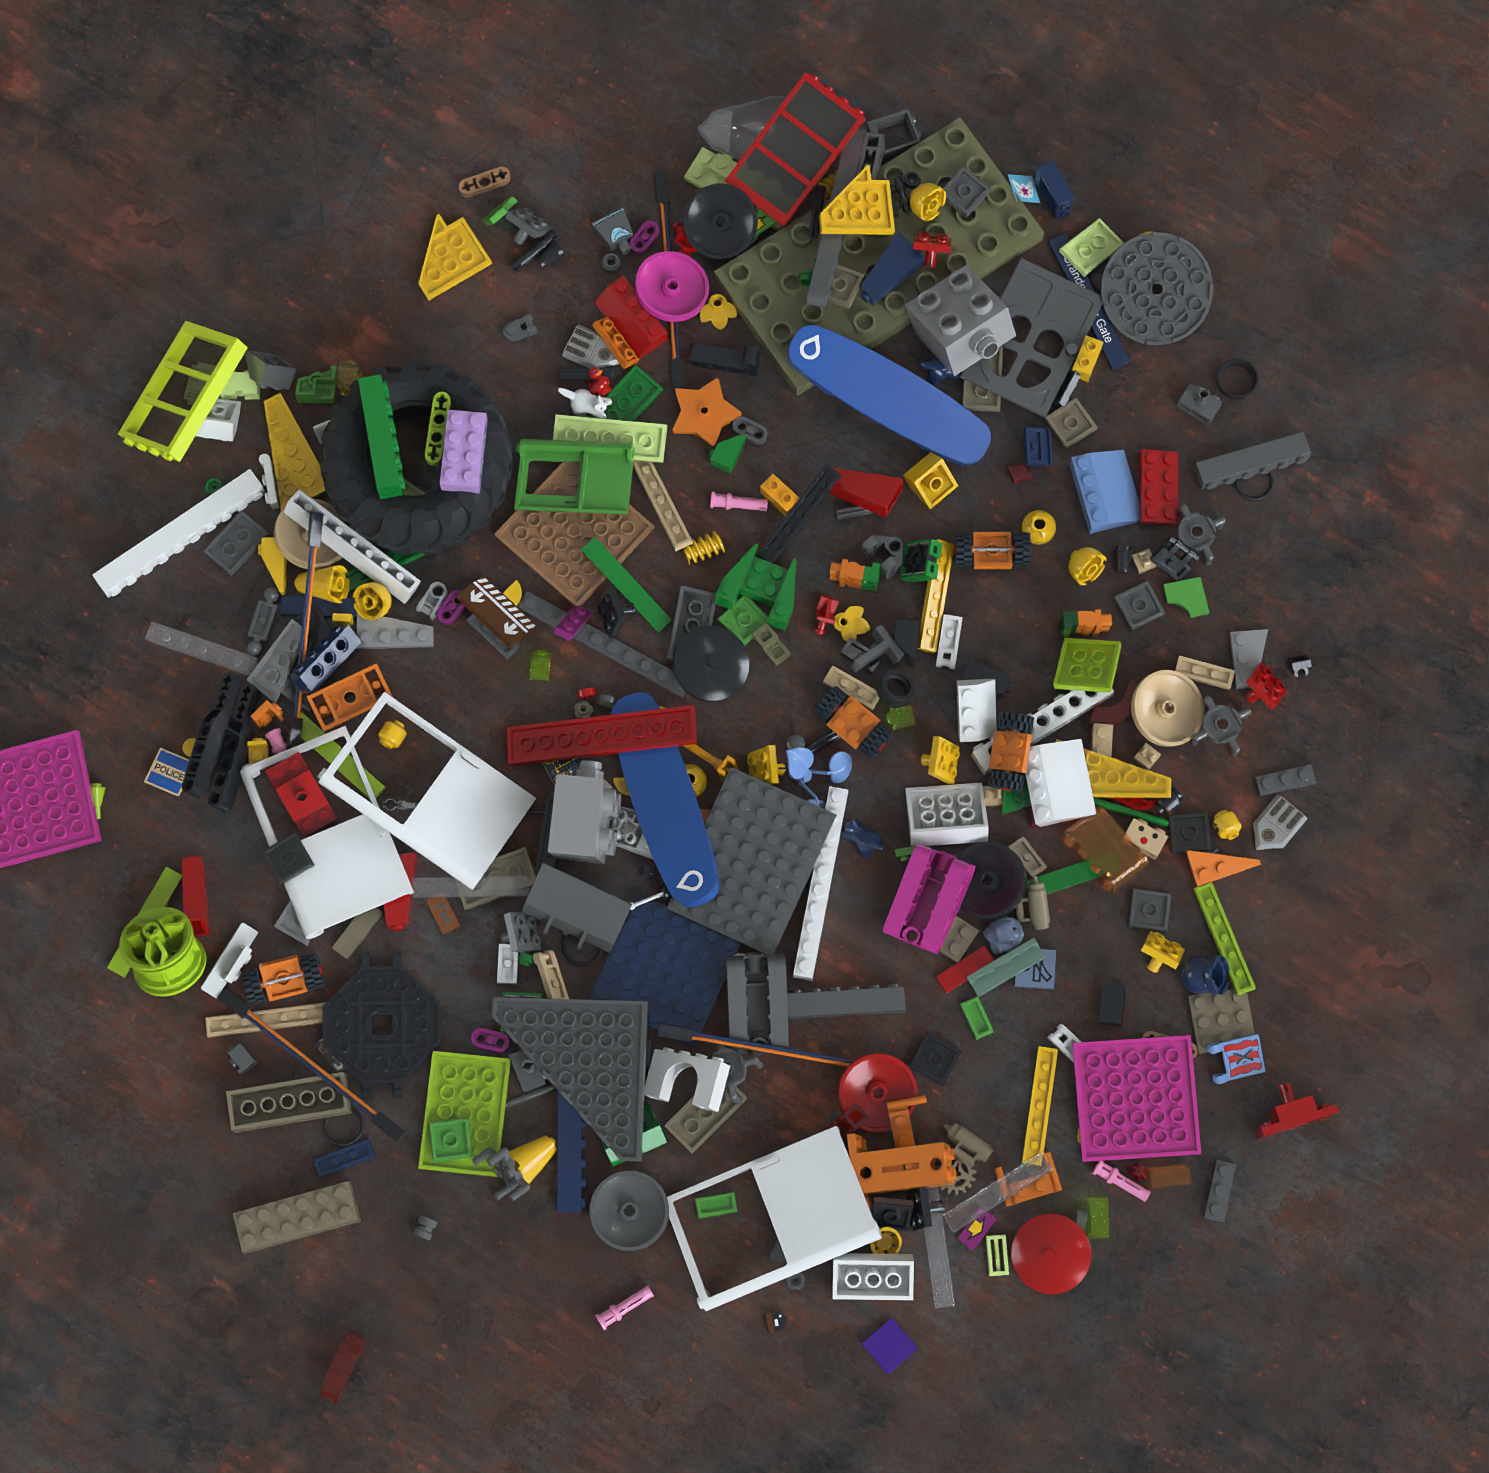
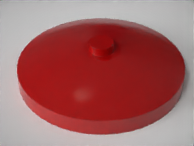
(874, 1082)
(1051, 1253)

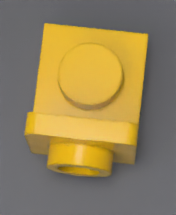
(258, 750)

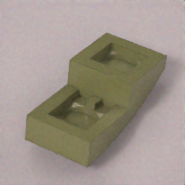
(770, 644)

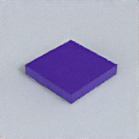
(889, 1346)

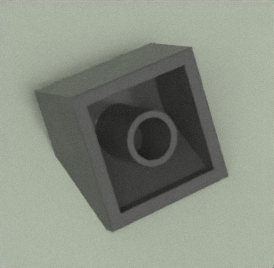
(269, 370)

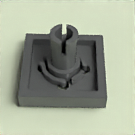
(527, 224)
(521, 932)

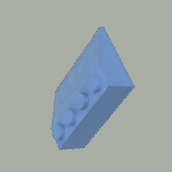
(1105, 490)

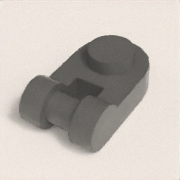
(513, 332)

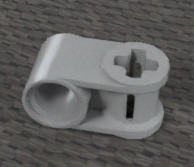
(432, 601)

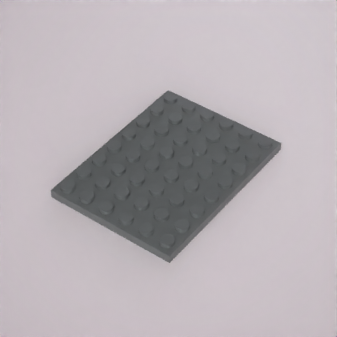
(763, 859)

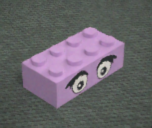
(463, 451)

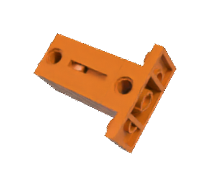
(900, 1167)

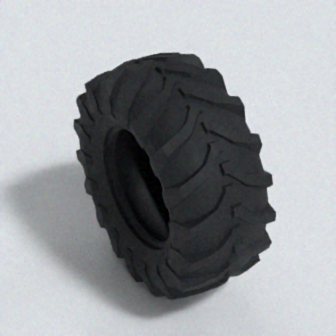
(420, 521)

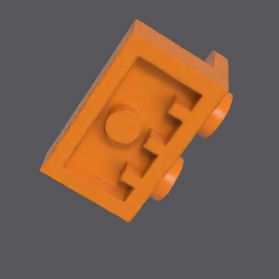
(265, 712)

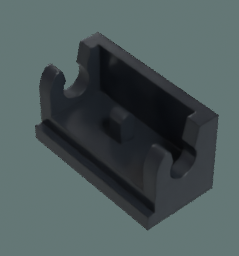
(1112, 1004)

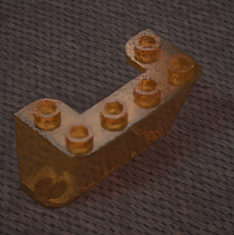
(1106, 848)

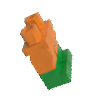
(855, 575)

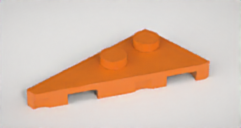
(1211, 867)

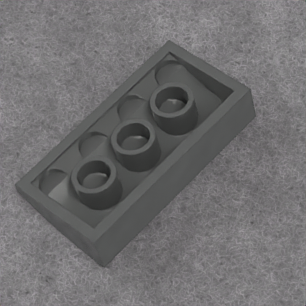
(691, 610)

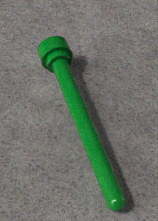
(1131, 812)

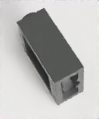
(893, 119)

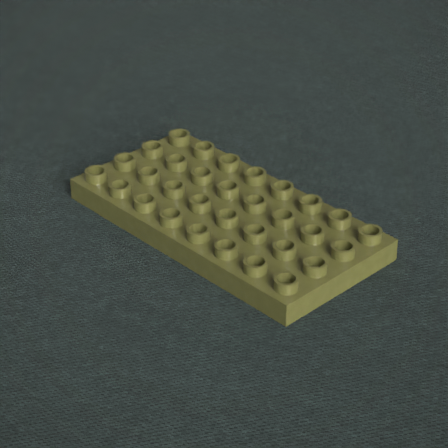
(766, 281)

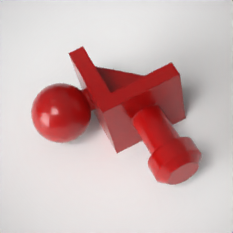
(682, 241)
(825, 612)

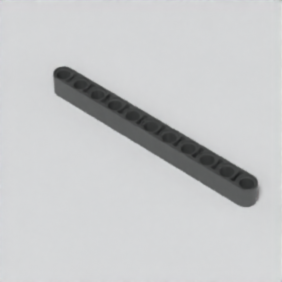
(831, 243)

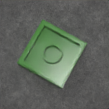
(743, 619)
(450, 1140)

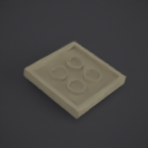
(1219, 1018)

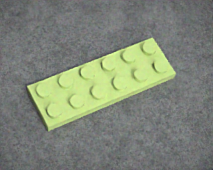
(647, 438)

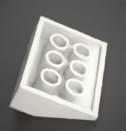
(1059, 782)
(947, 814)

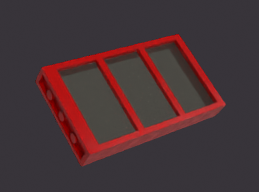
(796, 148)

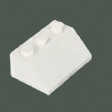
(976, 709)

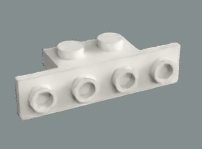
(230, 961)

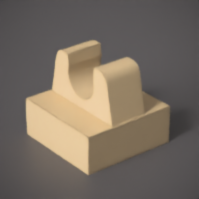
(1142, 561)
(1147, 756)
(992, 796)

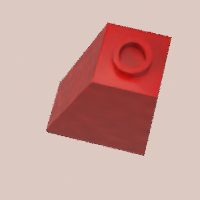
(868, 490)
(195, 894)
(398, 910)

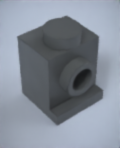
(241, 1058)

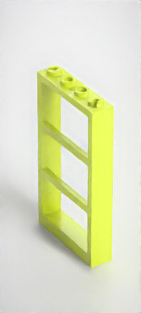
(202, 405)

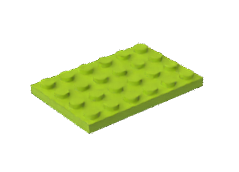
(469, 1089)

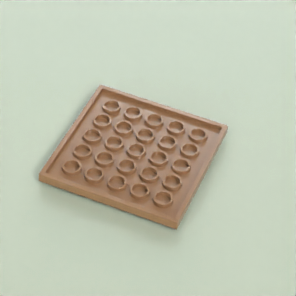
(554, 540)

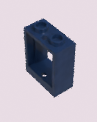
(1054, 190)

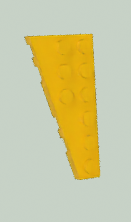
(292, 456)
(1122, 780)

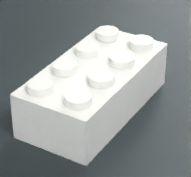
(873, 1276)

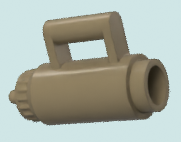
(1037, 904)
(969, 1143)

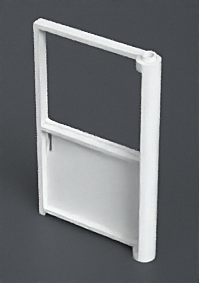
(460, 817)
(351, 860)
(811, 1204)

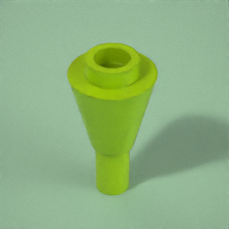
(98, 794)

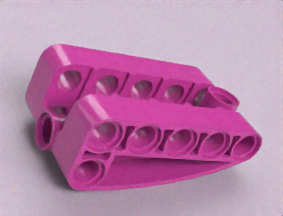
(928, 898)

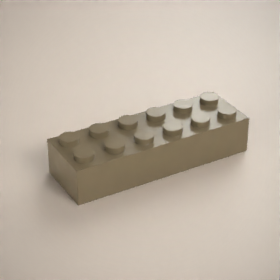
(286, 1103)
(296, 1217)

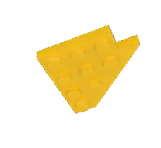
(860, 208)
(451, 257)

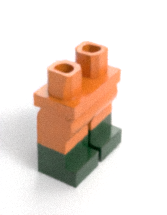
(1084, 623)

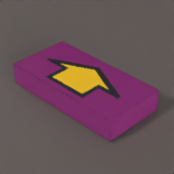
(976, 1230)

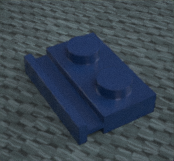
(1037, 447)

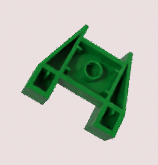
(762, 583)

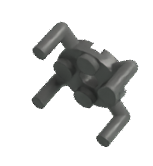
(1207, 527)
(1218, 735)
(738, 1071)
(504, 1168)

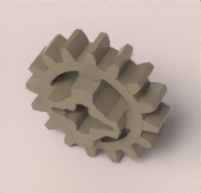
(963, 1176)

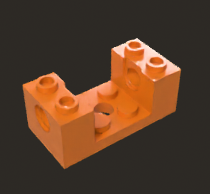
(330, 703)

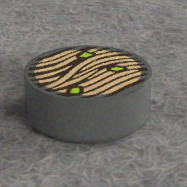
(606, 701)

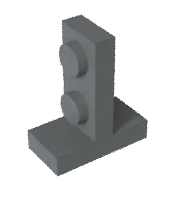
(884, 644)

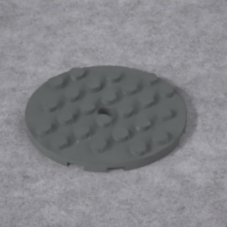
(1162, 261)

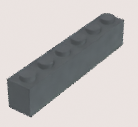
(1252, 460)
(846, 1002)

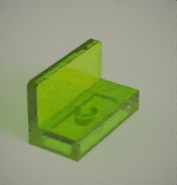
(1098, 1218)

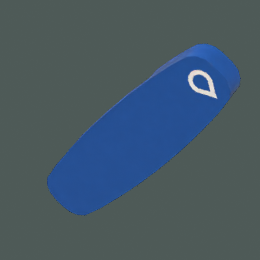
(889, 395)
(669, 815)

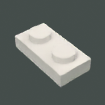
(507, 965)

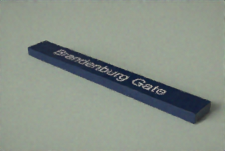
(1101, 326)

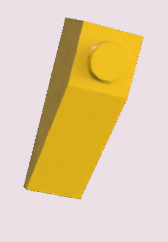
(275, 562)

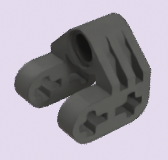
(876, 543)

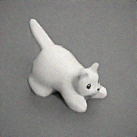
(584, 402)

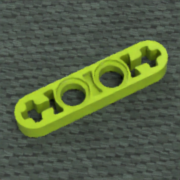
(437, 428)

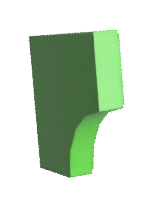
(499, 211)
(1188, 595)

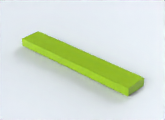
(330, 751)
(158, 897)
(1224, 938)

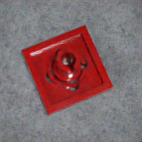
(932, 245)
(1265, 686)

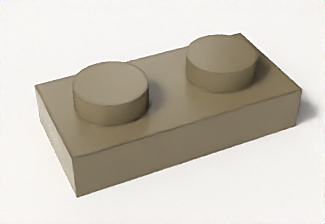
(1030, 859)

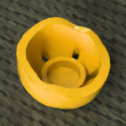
(886, 1241)

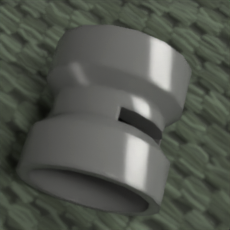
(424, 1227)

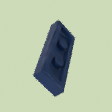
(344, 1158)

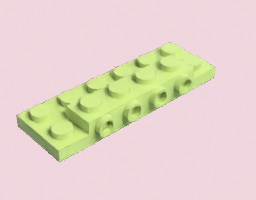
(713, 169)

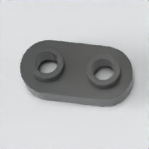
(751, 429)

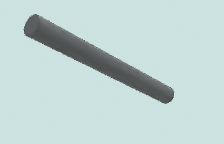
(530, 1095)

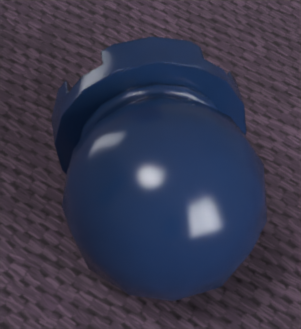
(1205, 974)

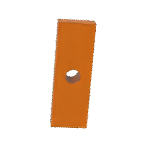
(615, 342)

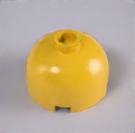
(926, 201)
(1086, 564)
(372, 600)

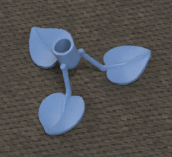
(801, 759)

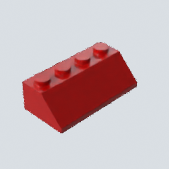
(632, 321)

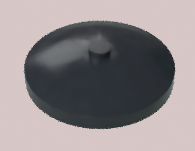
(720, 221)
(711, 663)
(996, 882)

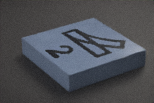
(1039, 975)

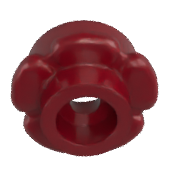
(1138, 1171)

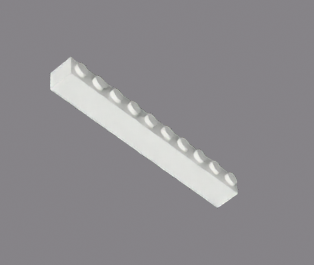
(179, 533)
(820, 890)

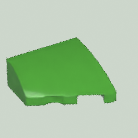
(317, 387)

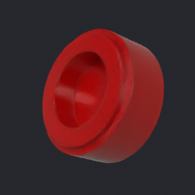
(586, 693)

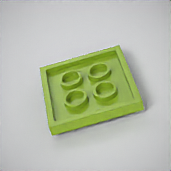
(1087, 665)

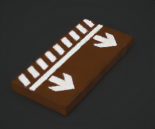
(496, 611)

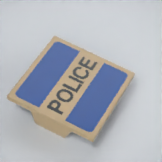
(167, 772)

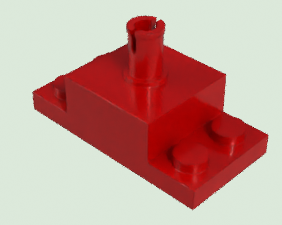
(301, 794)
(1294, 1113)

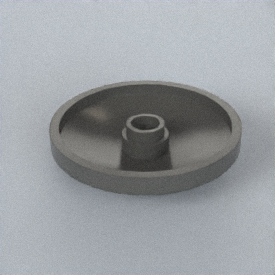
(629, 1210)

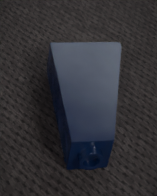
(891, 270)

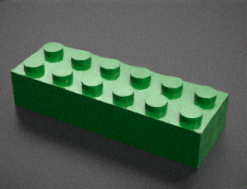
(380, 435)

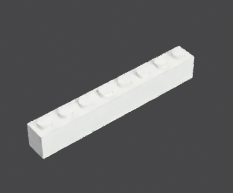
(354, 548)

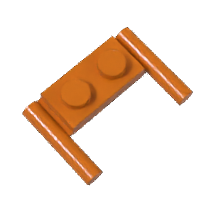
(901, 1122)
(1043, 1186)

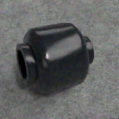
(1171, 804)

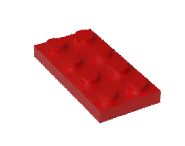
(1158, 487)

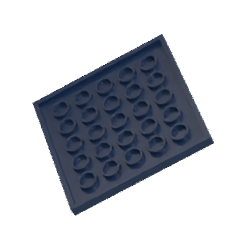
(668, 964)

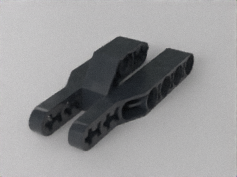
(210, 740)

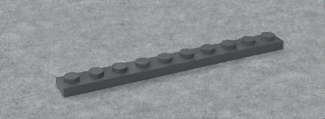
(605, 646)

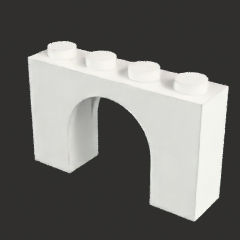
(667, 1065)

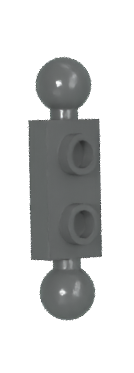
(262, 621)

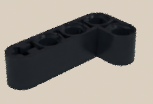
(725, 359)

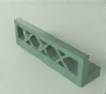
(1006, 967)

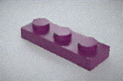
(572, 622)

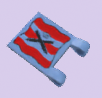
(1240, 1056)

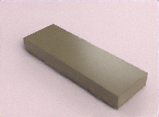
(356, 932)

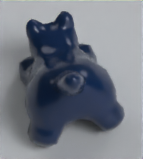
(937, 371)
(864, 839)

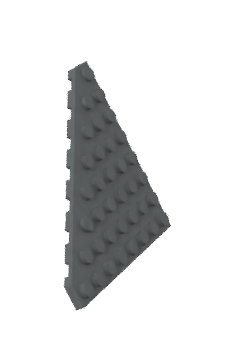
(591, 1056)

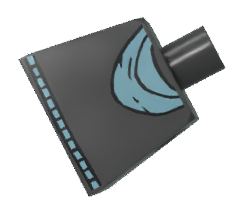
(614, 231)

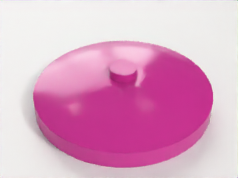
(671, 286)

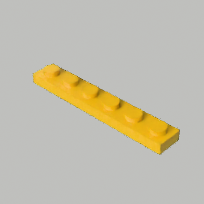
(935, 602)
(1040, 1102)

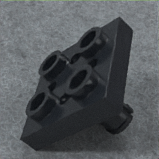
(613, 612)
(923, 1208)

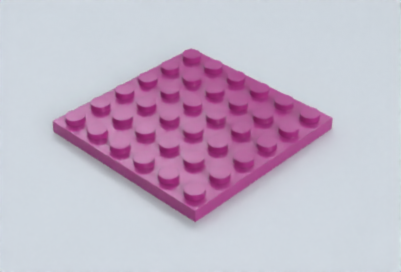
(45, 799)
(1136, 1098)

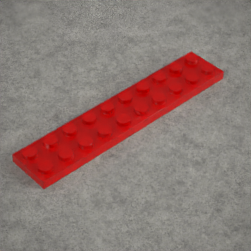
(601, 735)

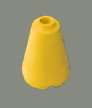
(328, 583)
(533, 1156)

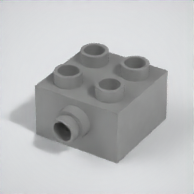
(961, 320)
(583, 816)

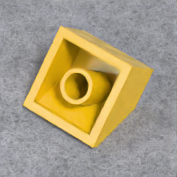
(930, 480)

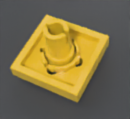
(942, 760)
(764, 765)
(1162, 951)

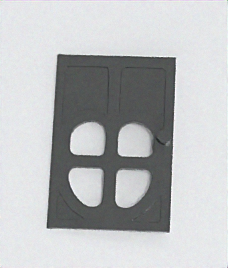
(1047, 304)

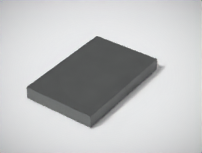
(236, 543)

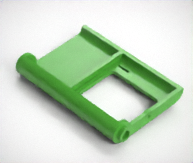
(602, 481)

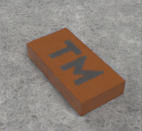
(443, 914)

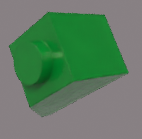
(727, 453)

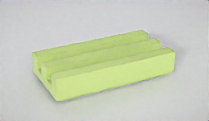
(998, 1272)

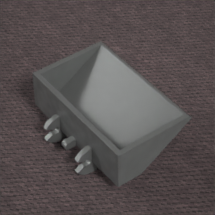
(576, 908)

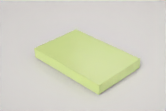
(1091, 247)

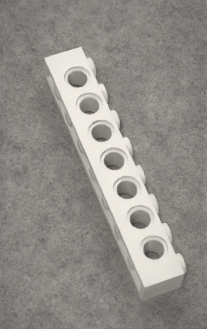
(981, 755)

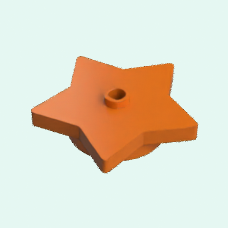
(706, 425)

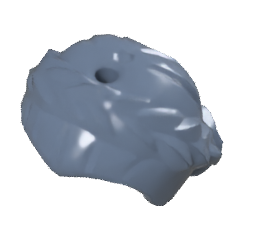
(1002, 936)

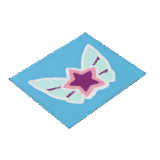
(1024, 188)

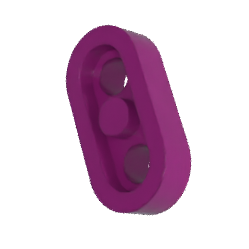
(643, 238)
(449, 606)
(491, 1040)

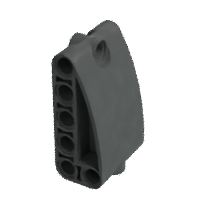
(757, 999)

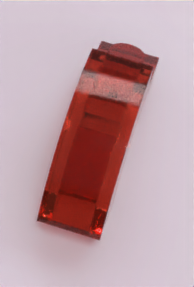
(1117, 714)
(848, 1120)
(341, 1367)

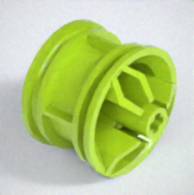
(162, 951)

